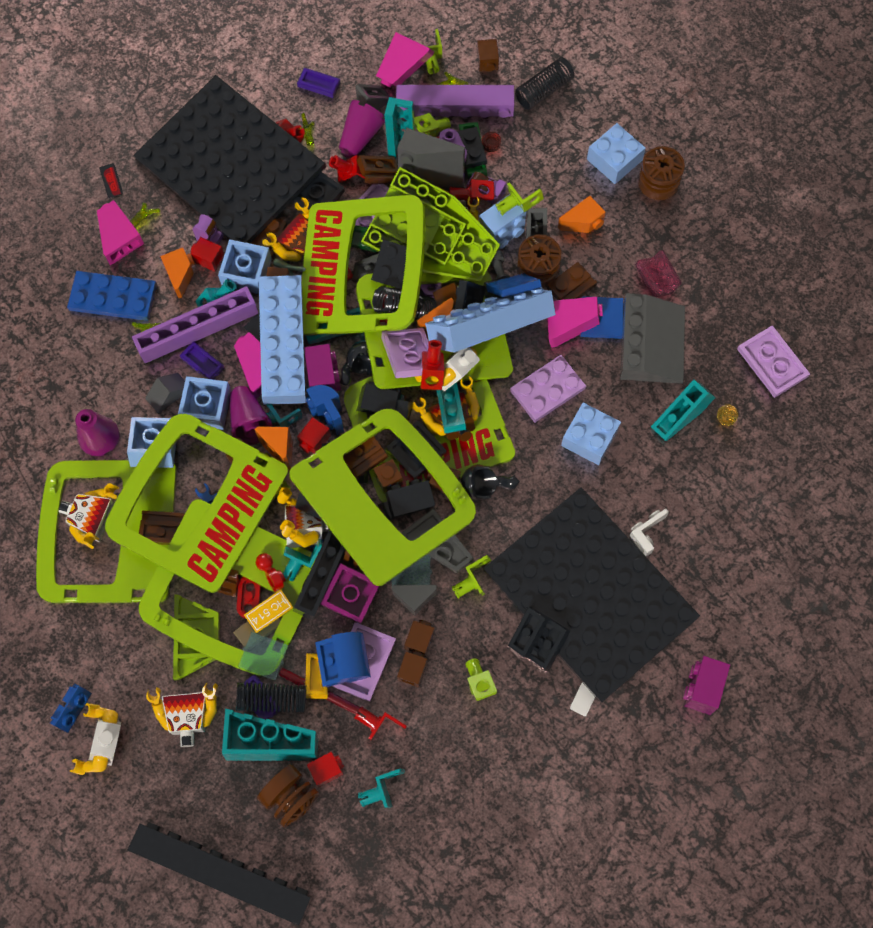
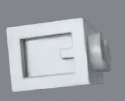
(644, 542)

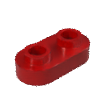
(247, 598)

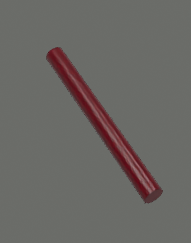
(333, 698)

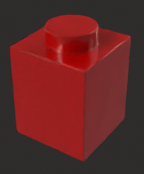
(207, 254)
(313, 436)
(326, 768)

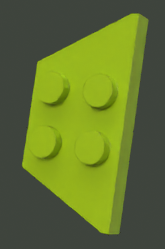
(201, 619)

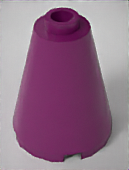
(359, 128)
(246, 415)
(96, 433)

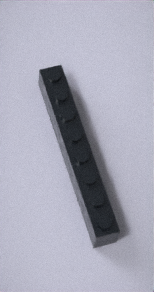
(221, 874)

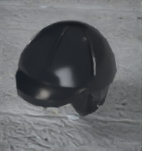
(357, 362)
(482, 482)

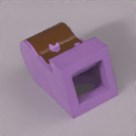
(499, 187)
(206, 229)

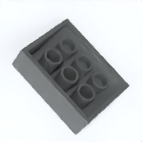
(432, 159)
(652, 340)

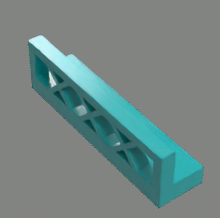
(395, 124)

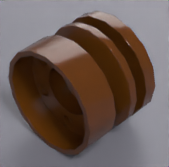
(661, 173)
(542, 268)
(286, 793)

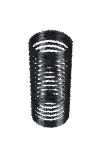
(559, 73)
(389, 298)
(246, 692)

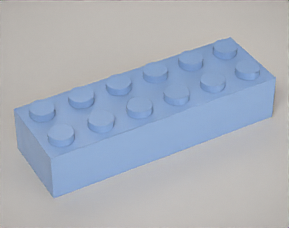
(490, 319)
(281, 340)

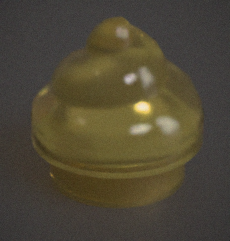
(727, 414)

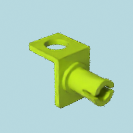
(432, 62)
(430, 125)
(515, 199)
(471, 582)
(479, 680)

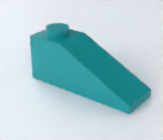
(683, 410)

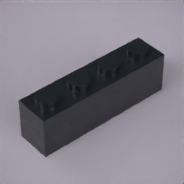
(319, 577)

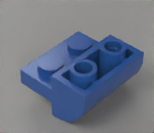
(326, 405)
(342, 658)

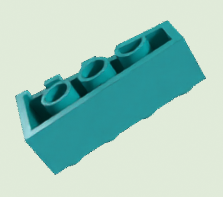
(266, 740)

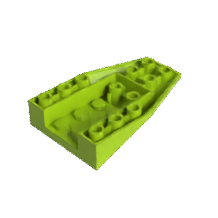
(453, 237)

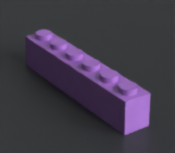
(459, 100)
(195, 324)

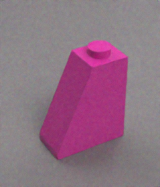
(402, 60)
(116, 233)
(573, 318)
(249, 355)

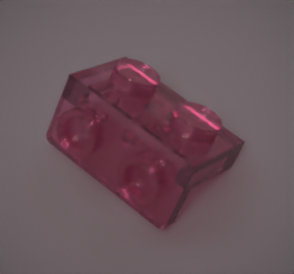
(658, 274)

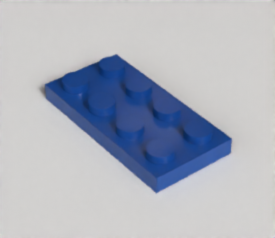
(112, 295)

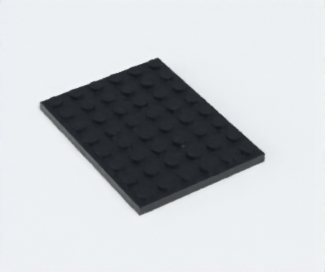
(229, 161)
(597, 587)

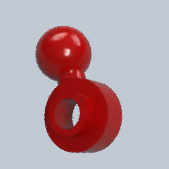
(275, 578)

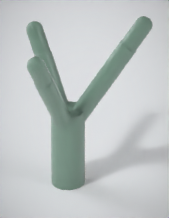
(281, 264)

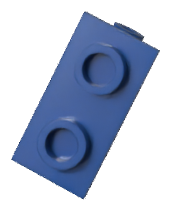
(75, 701)

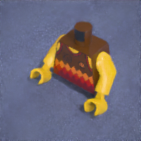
(292, 240)
(433, 419)

